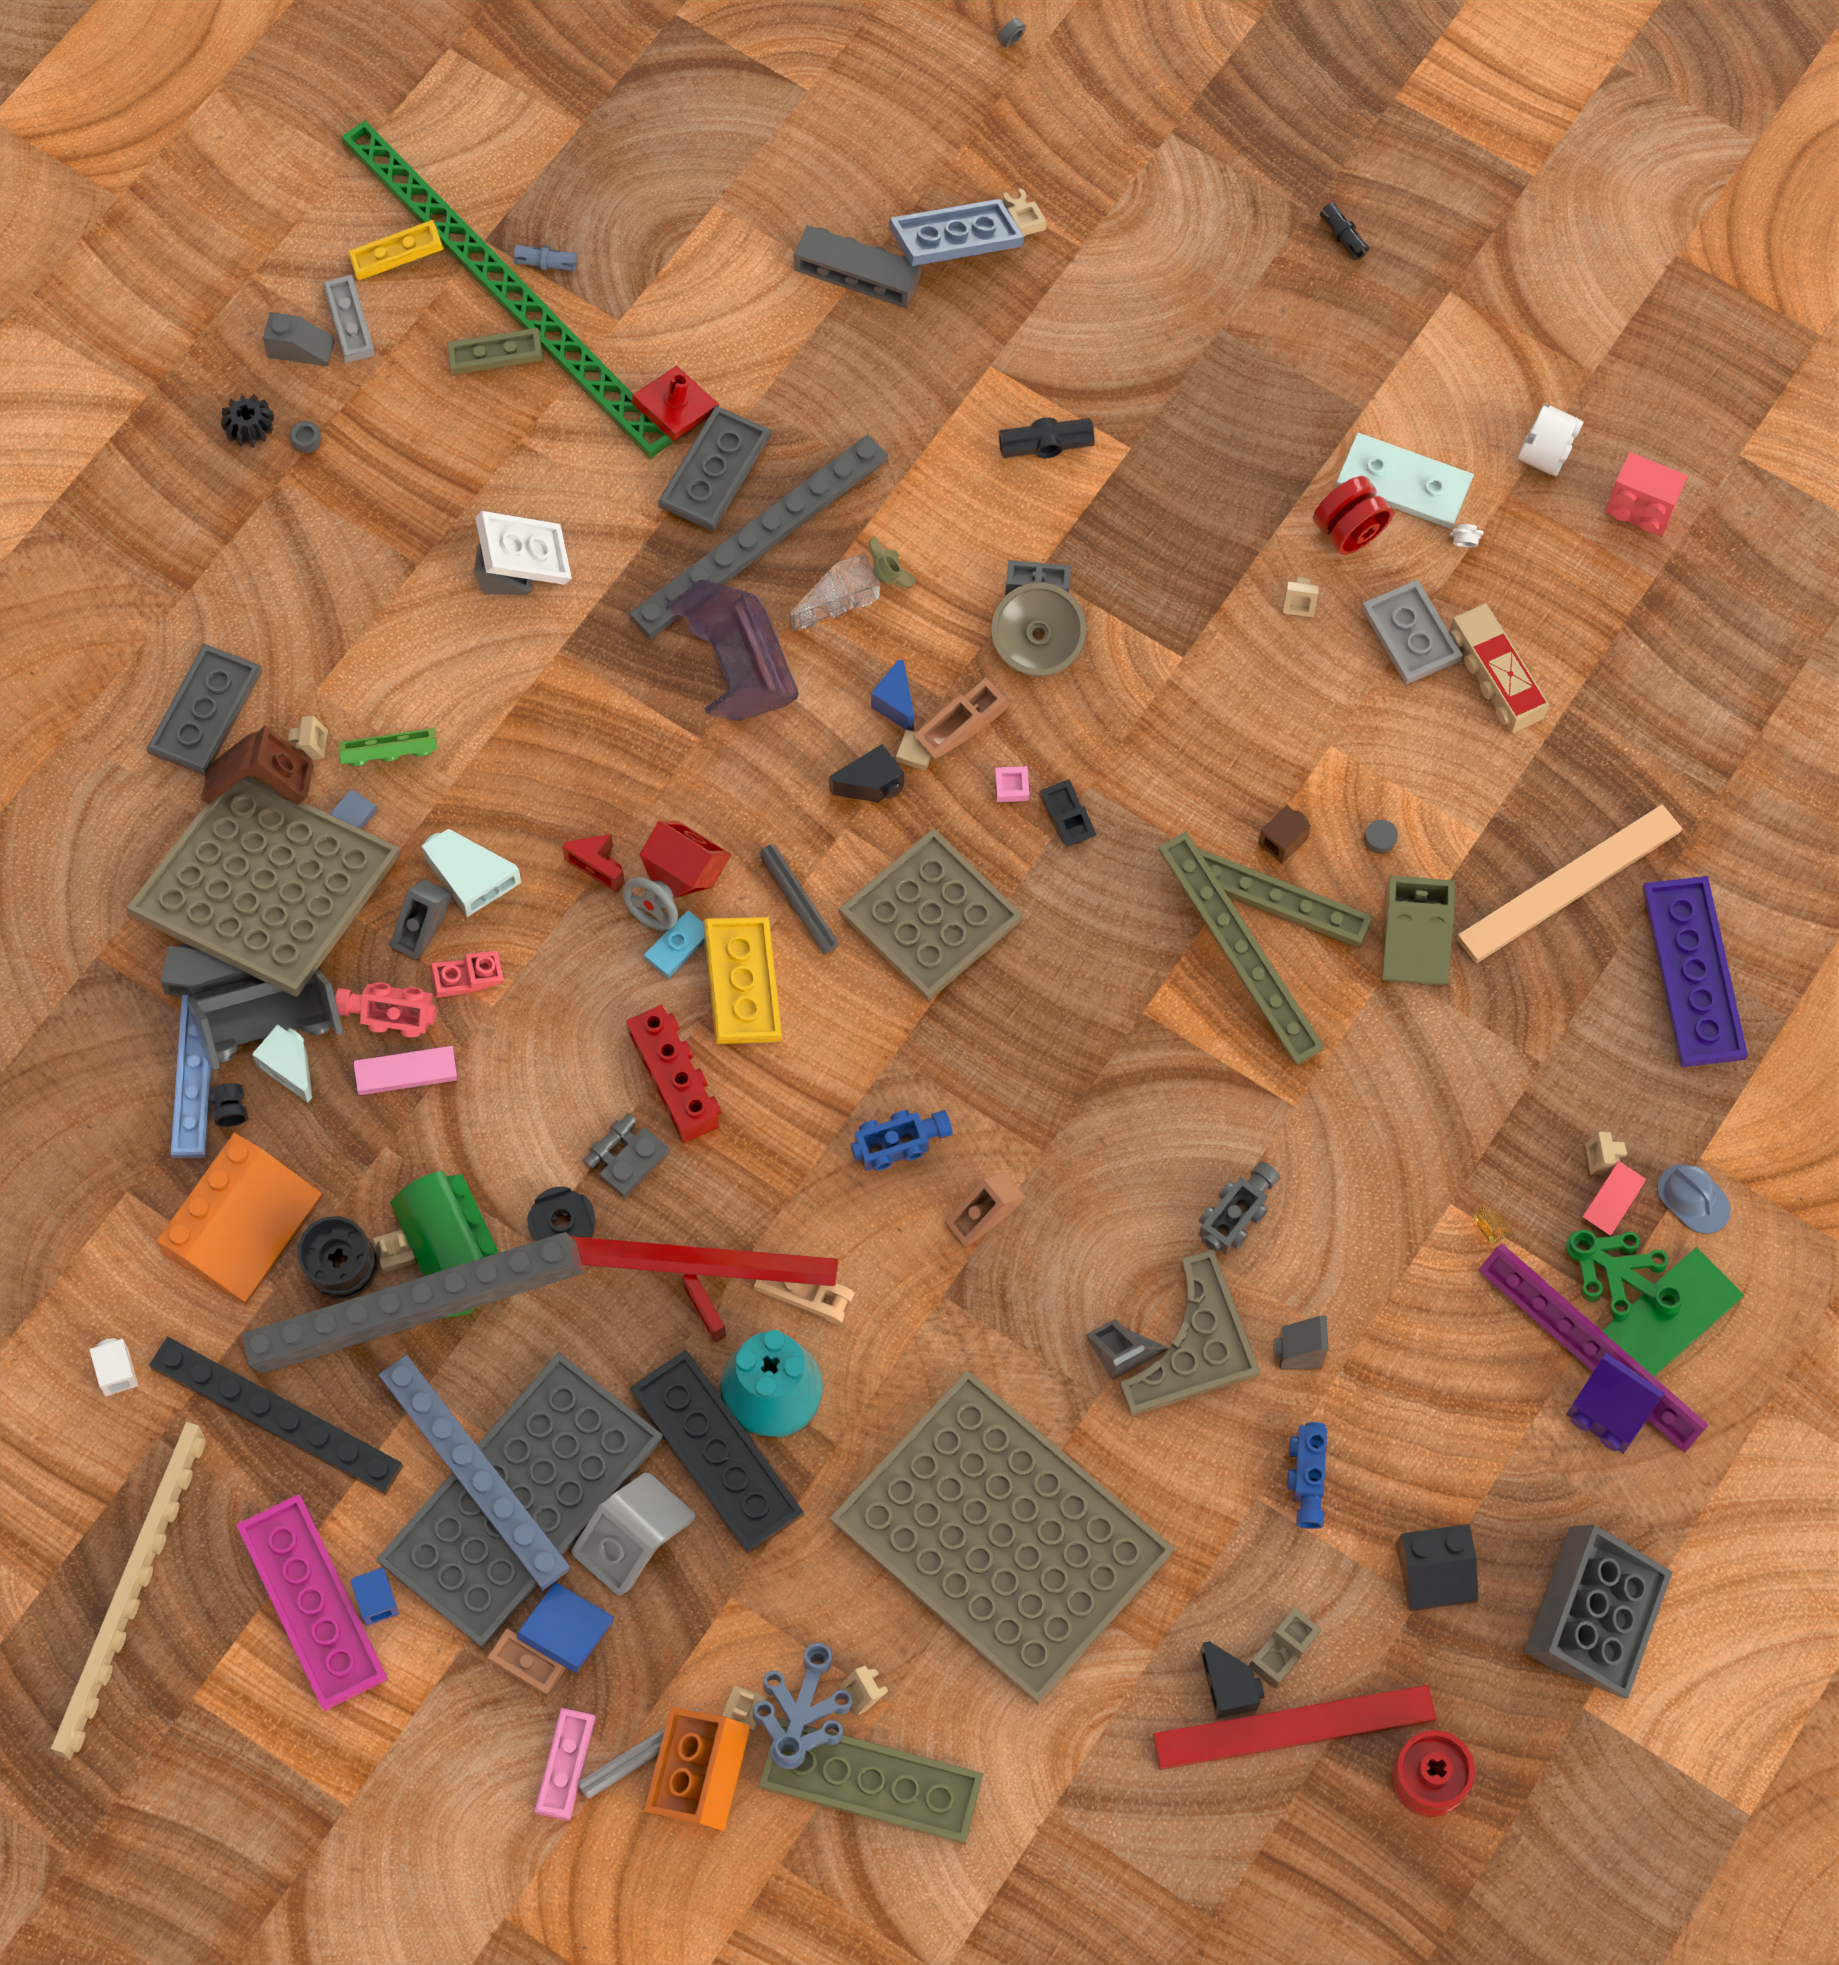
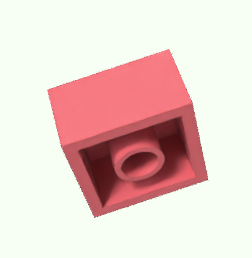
(1646, 494)

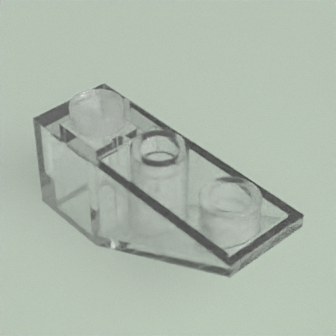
(840, 589)

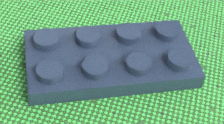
(956, 232)

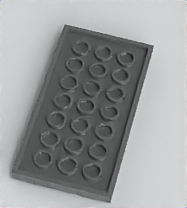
(562, 1456)

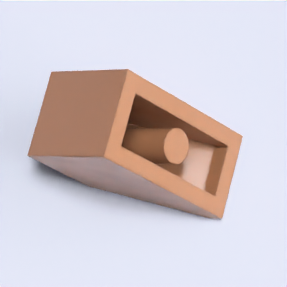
(985, 1208)

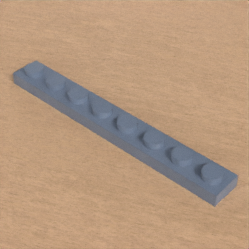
(474, 1472)

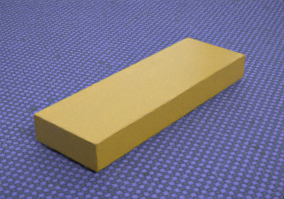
(395, 250)

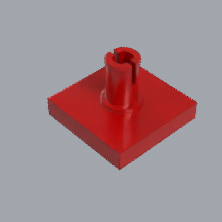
(674, 403)

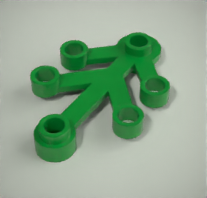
(1621, 1269)

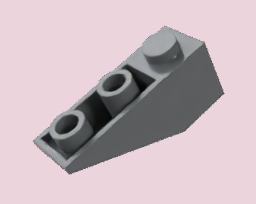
(193, 971)

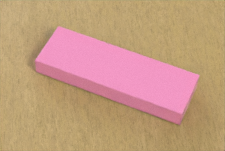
(405, 1070)
(565, 1764)

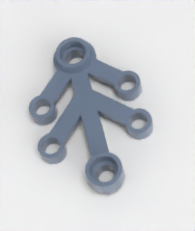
(800, 1712)

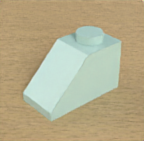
(285, 1060)

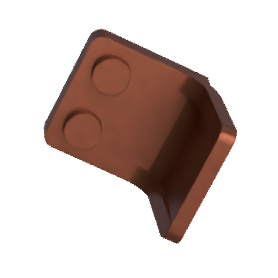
(263, 756)

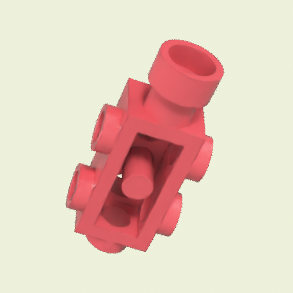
(396, 1014)

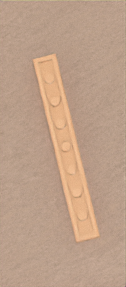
(1568, 883)

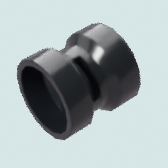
(228, 1105)

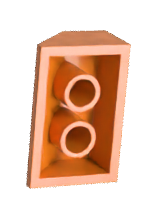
(697, 1768)

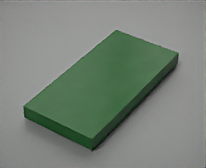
(1660, 1338)

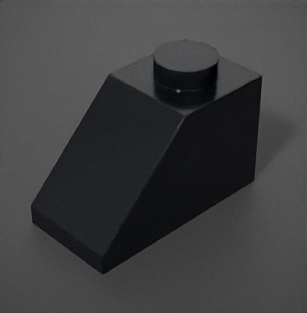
(869, 777)
(1230, 1682)

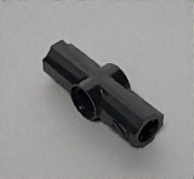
(1046, 438)

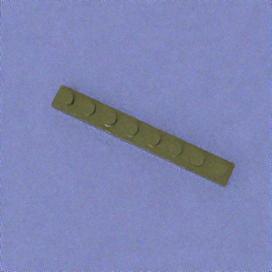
(1241, 949)

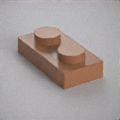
(525, 1663)

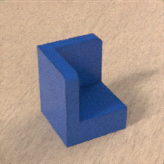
(374, 1596)

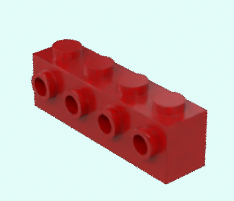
(673, 1073)

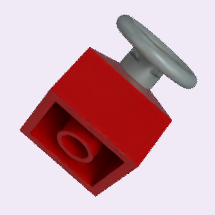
(677, 865)

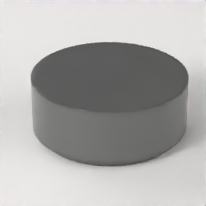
(1011, 32)
(305, 437)
(1381, 836)

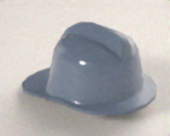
(1694, 1198)

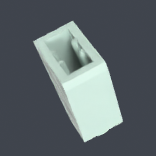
(469, 870)

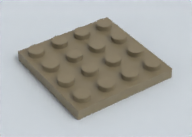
(930, 914)

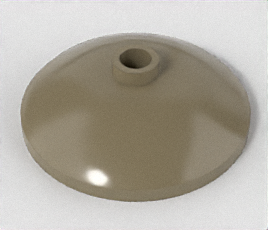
(1043, 609)

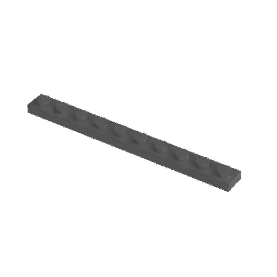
(765, 531)

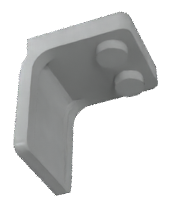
(630, 1530)

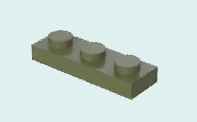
(495, 351)

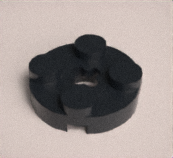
(558, 1201)

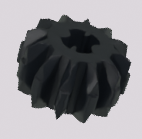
(247, 420)

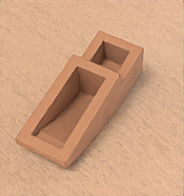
(962, 719)

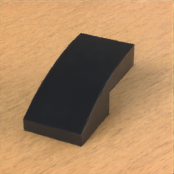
(1067, 814)

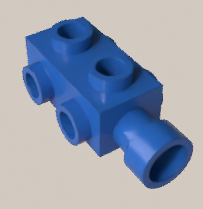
(889, 1136)
(1308, 1473)

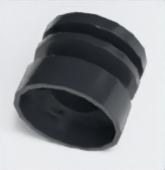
(327, 1243)

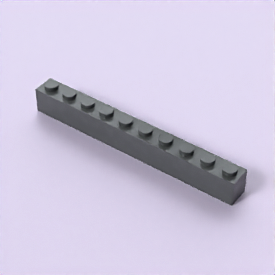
(413, 1303)

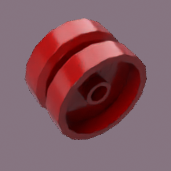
(1353, 515)
(1453, 1769)

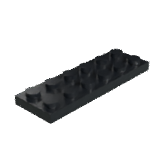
(716, 1452)

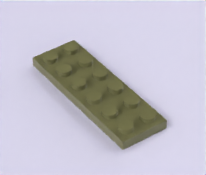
(880, 1785)

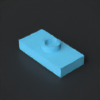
(676, 945)

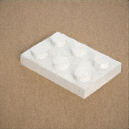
(523, 548)

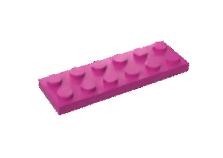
(311, 1602)

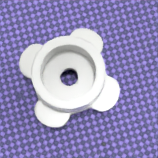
(1466, 535)

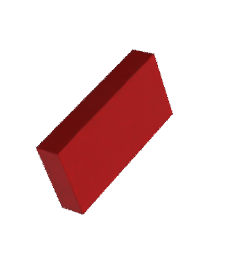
(704, 1307)

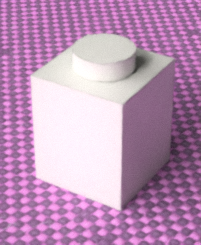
(113, 1366)

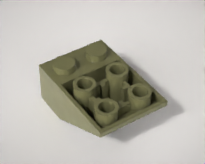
(1418, 930)

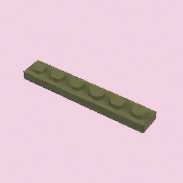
(1289, 901)

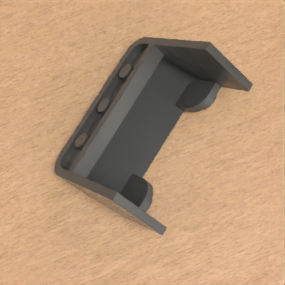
(253, 1008)

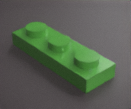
(388, 747)

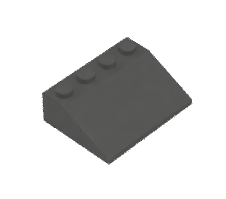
(1598, 1610)

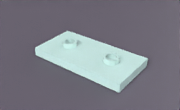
(1408, 480)

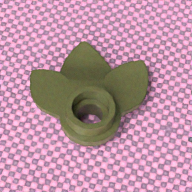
(887, 566)

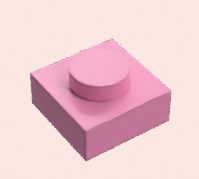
(1012, 784)

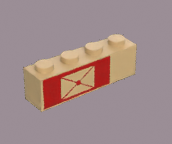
(1498, 669)

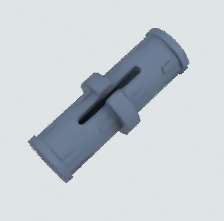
(545, 258)

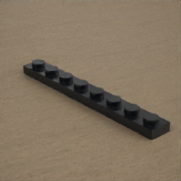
(276, 1415)

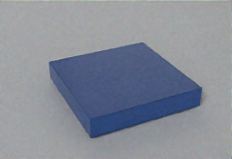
(565, 1627)

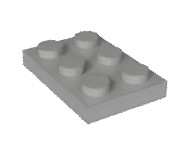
(1411, 632)

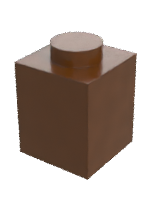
(1284, 833)

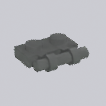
(633, 1162)

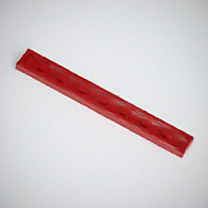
(707, 1261)
(1294, 1727)

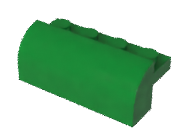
(442, 1223)

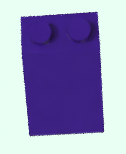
(1614, 1404)

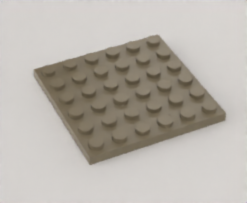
(264, 883)

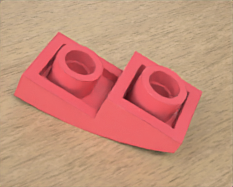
(467, 975)
(1614, 1198)

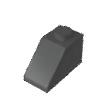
(296, 340)
(420, 918)
(1302, 1344)

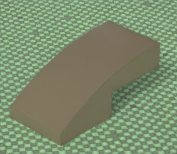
(1285, 1647)

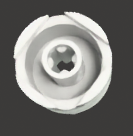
(1550, 439)

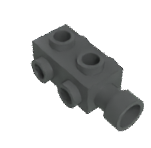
(1229, 1215)

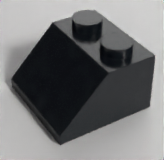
(1438, 1567)

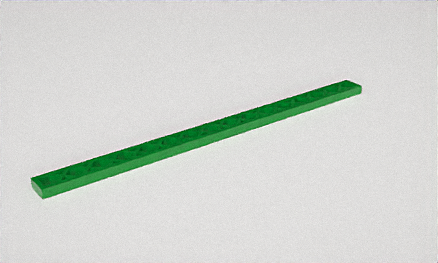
(500, 289)

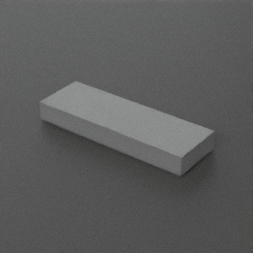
(348, 319)

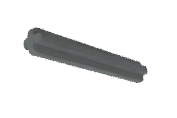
(798, 898)

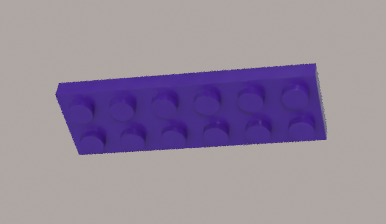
(1694, 971)

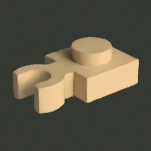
(1026, 215)

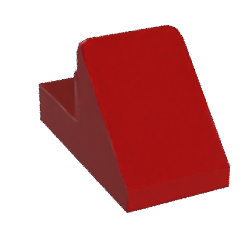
(590, 856)

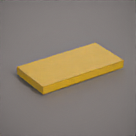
(742, 980)

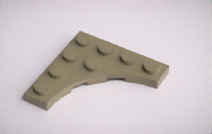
(1207, 1351)

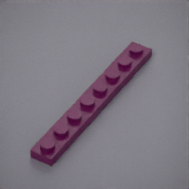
(1584, 1338)

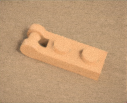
(810, 1297)

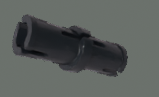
(1344, 231)

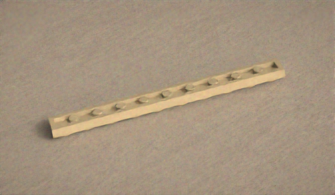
(125, 1601)

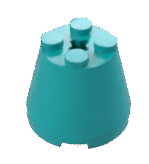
(772, 1385)

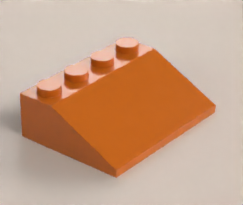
(238, 1219)

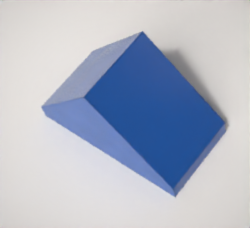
(893, 697)

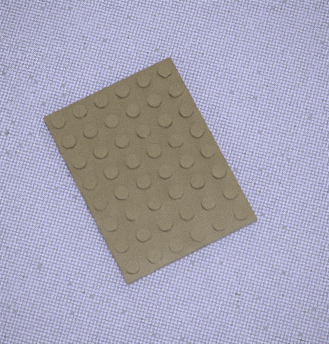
(1002, 1536)

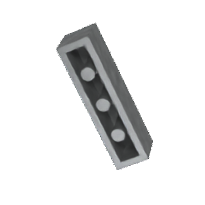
(856, 266)

